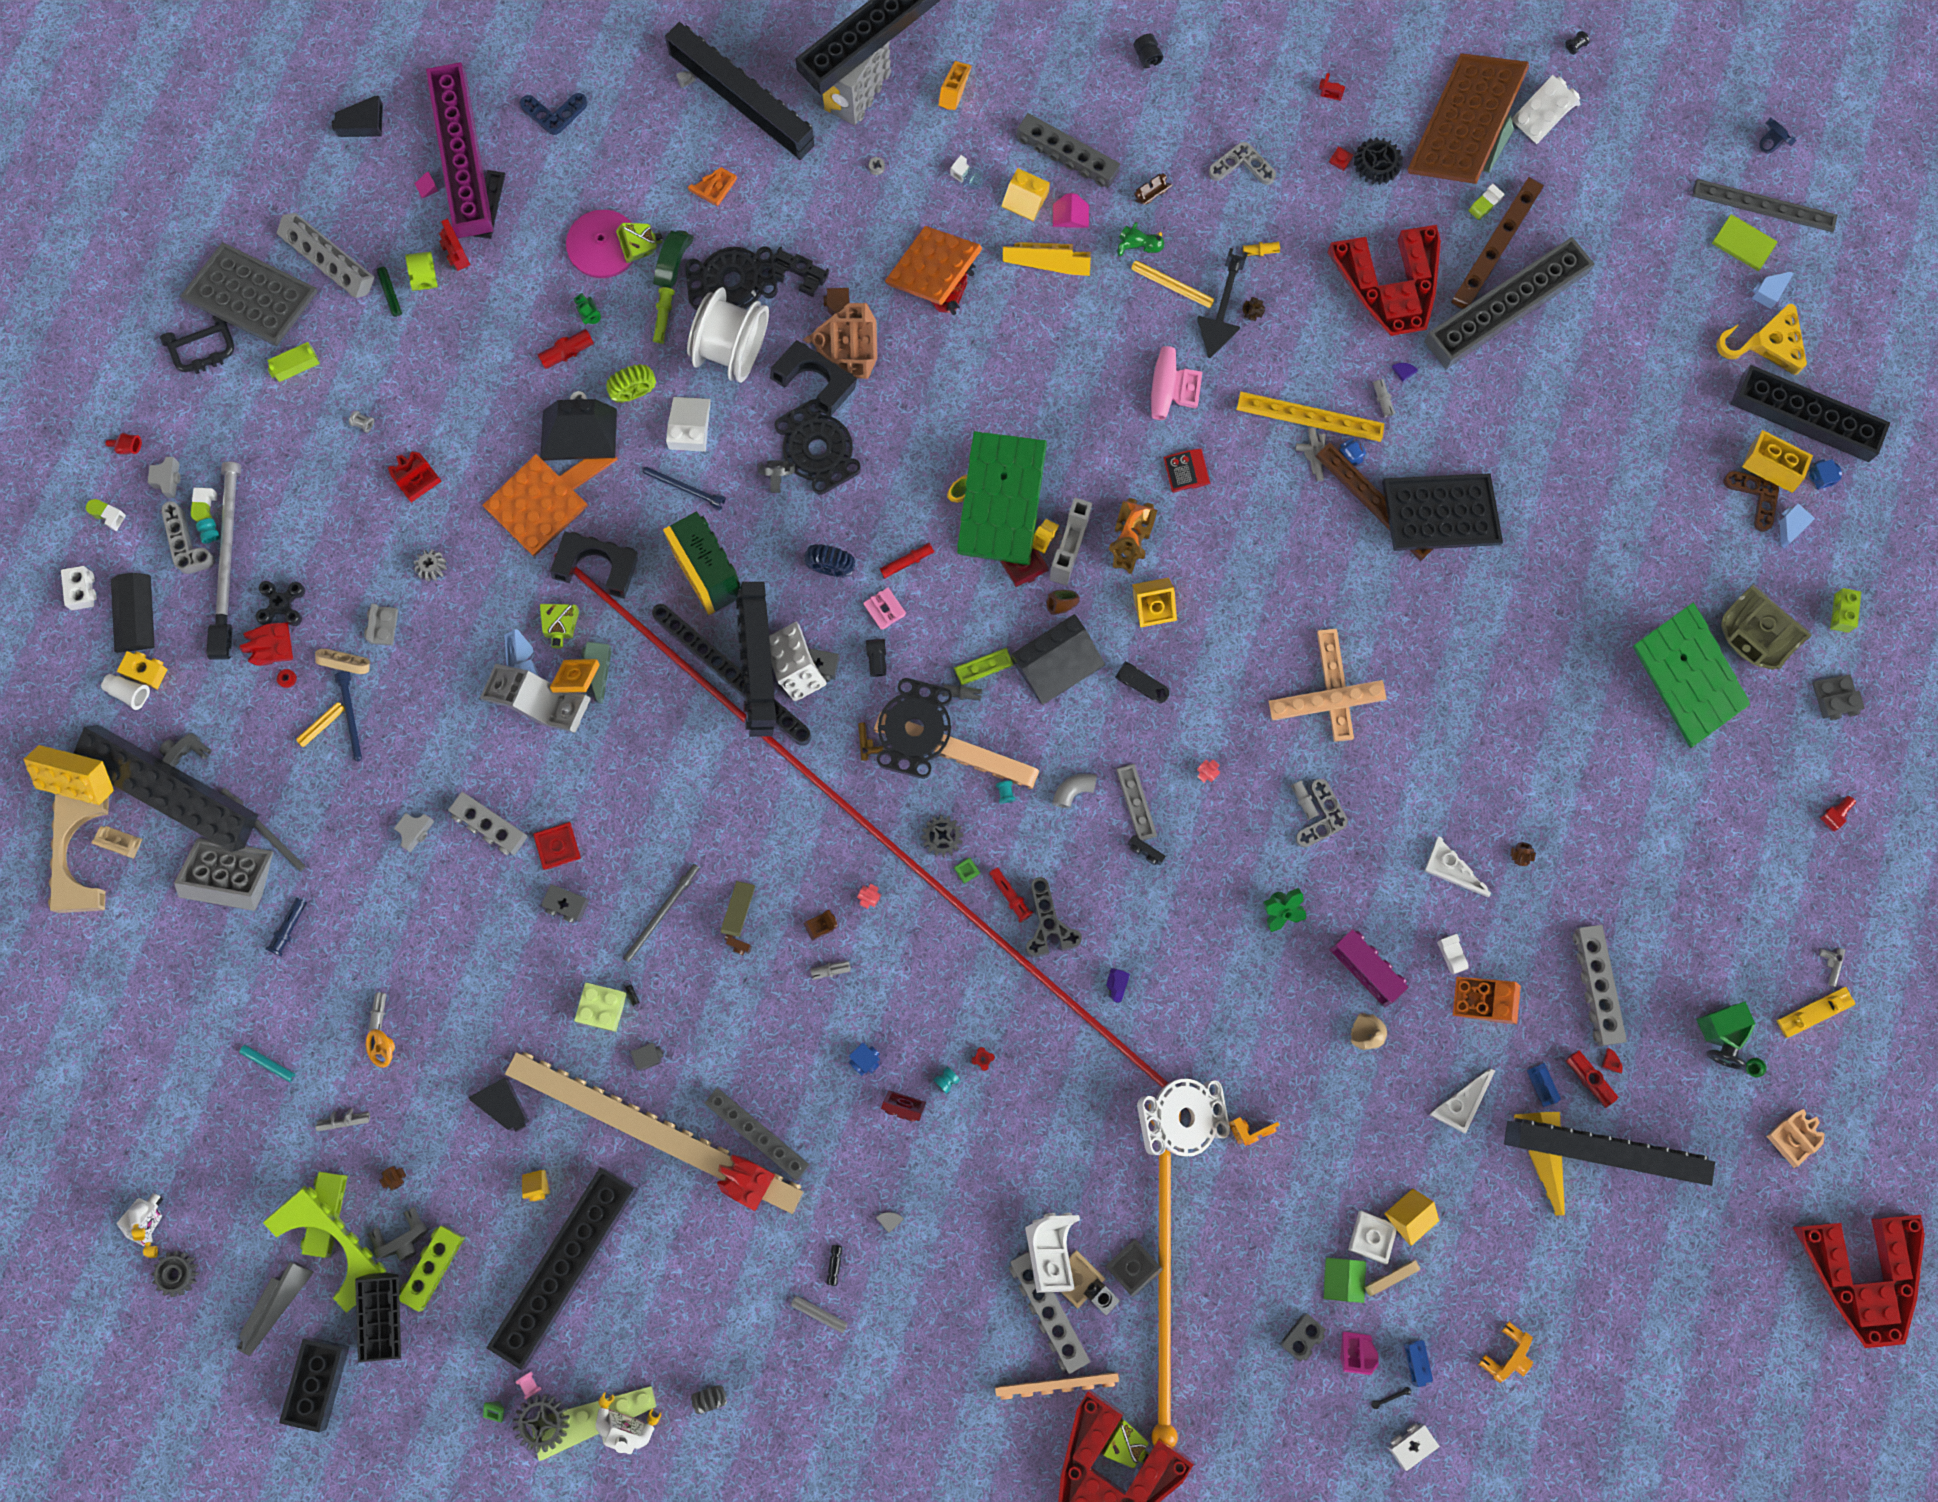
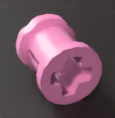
(528, 1385)

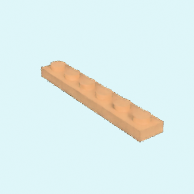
(1333, 679)
(1327, 700)
(1065, 1384)

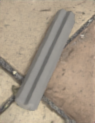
(819, 1314)

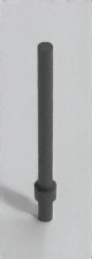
(269, 835)
(685, 881)

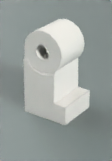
(1453, 954)

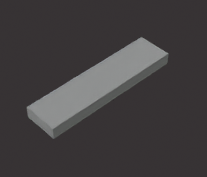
(1136, 802)

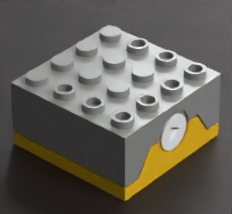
(856, 90)

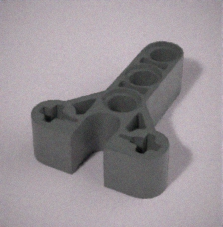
(1060, 930)

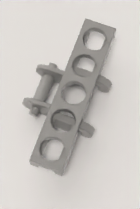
(349, 1120)

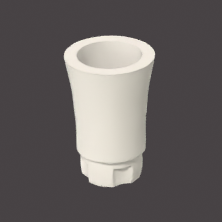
(126, 690)

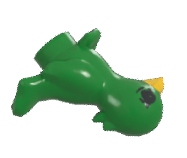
(1134, 238)

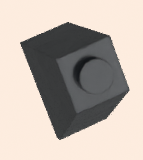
(360, 119)
(502, 1105)

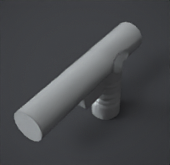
(1833, 963)

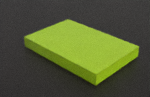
(1744, 242)

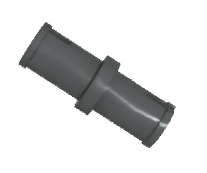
(963, 692)

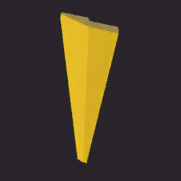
(1548, 1166)

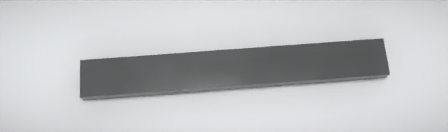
(1764, 205)

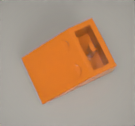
(1487, 1000)

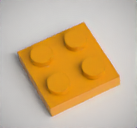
(574, 675)

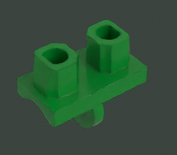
(587, 309)

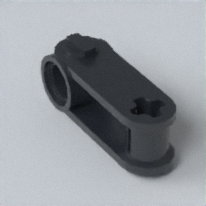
(1141, 682)

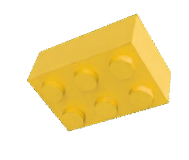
(1777, 461)

